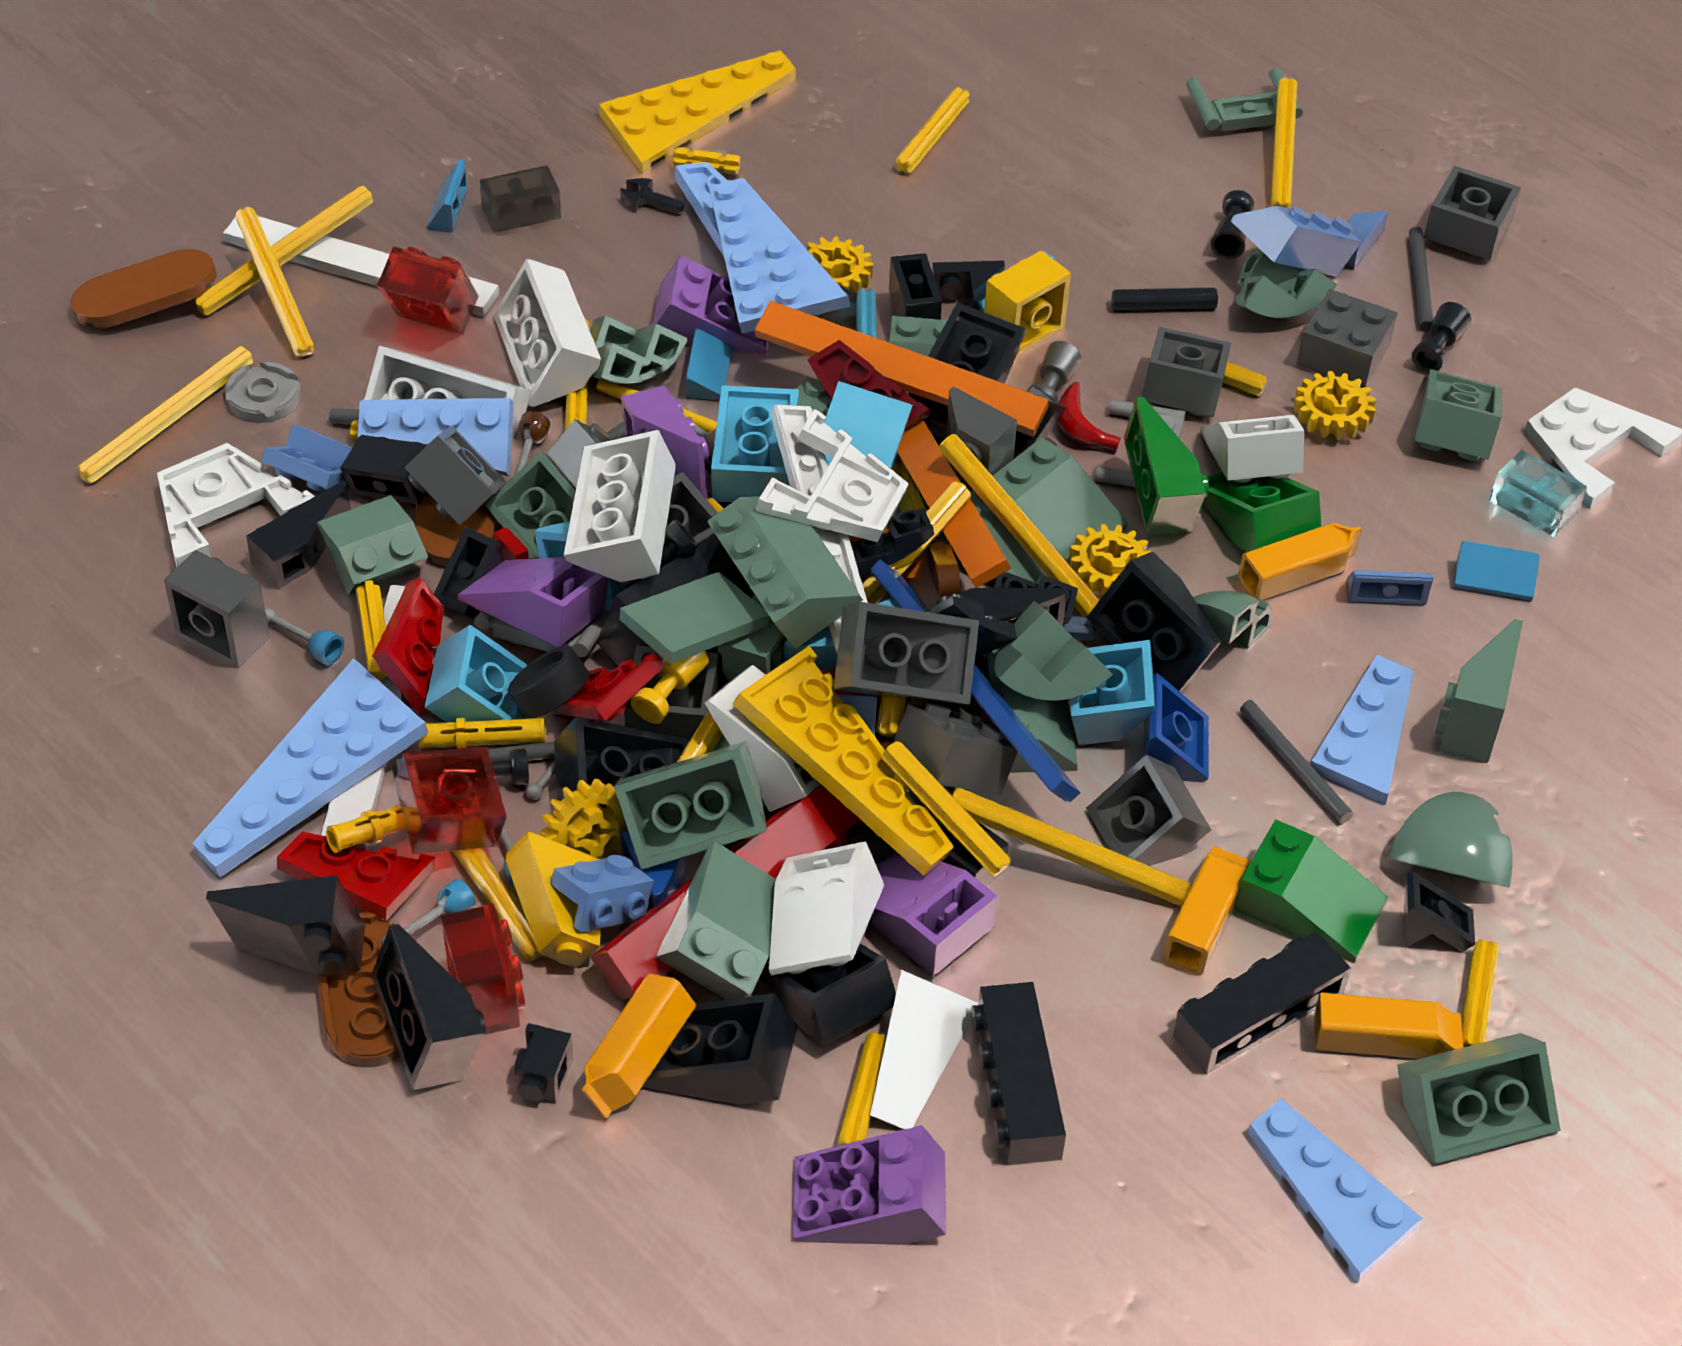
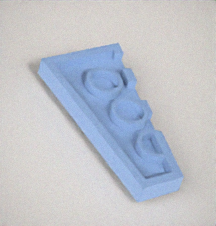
(1368, 731)

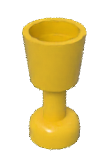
(652, 703)

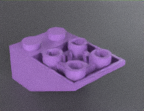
(703, 300)
(659, 411)
(540, 596)
(932, 914)
(872, 1191)

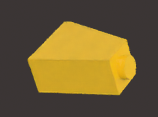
(546, 908)

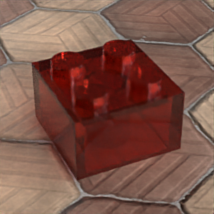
(428, 289)
(450, 800)
(484, 965)

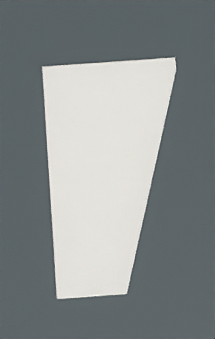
(918, 1046)

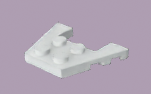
(1585, 427)
(213, 487)
(853, 494)

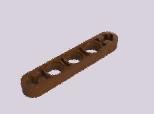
(943, 567)

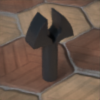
(640, 192)

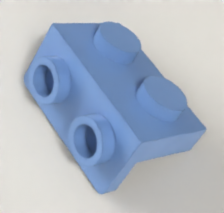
(309, 458)
(606, 891)

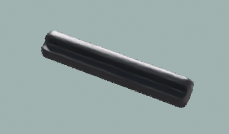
(1164, 299)

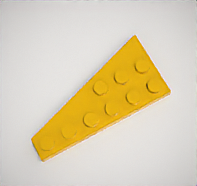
(685, 110)
(837, 748)

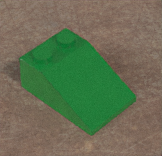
(1163, 473)
(1262, 509)
(1308, 889)

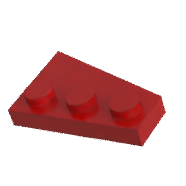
(409, 642)
(607, 692)
(372, 879)

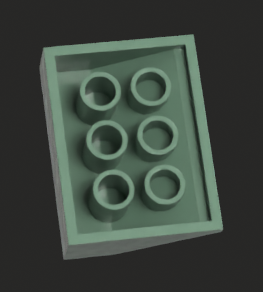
(1054, 497)

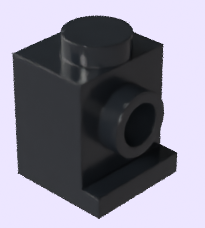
(544, 1063)

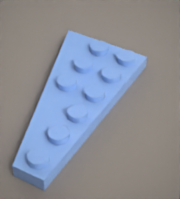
(767, 259)
(329, 750)

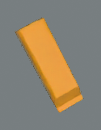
(1298, 560)
(1205, 910)
(1385, 1026)
(636, 1042)

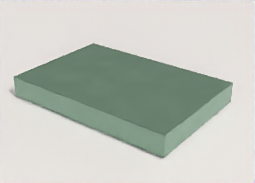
(694, 617)

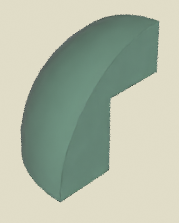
(1279, 289)
(633, 354)
(1235, 615)
(1047, 659)
(1456, 837)

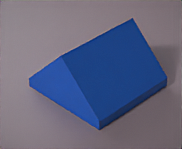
(1177, 733)

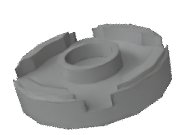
(263, 392)

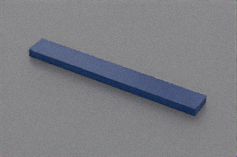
(989, 698)

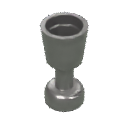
(1058, 366)

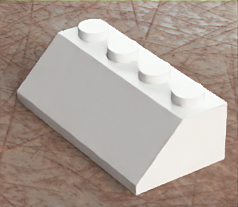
(546, 333)
(409, 376)
(622, 507)

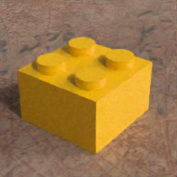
(1031, 296)

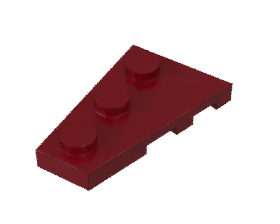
(844, 365)

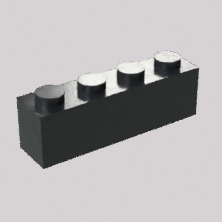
(1259, 1001)
(1020, 1074)

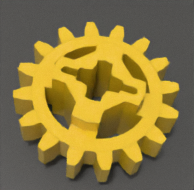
(843, 262)
(1334, 405)
(1103, 555)
(584, 822)

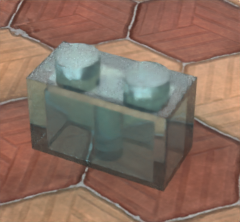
(1538, 493)

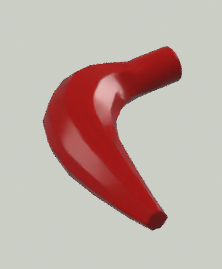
(1078, 427)

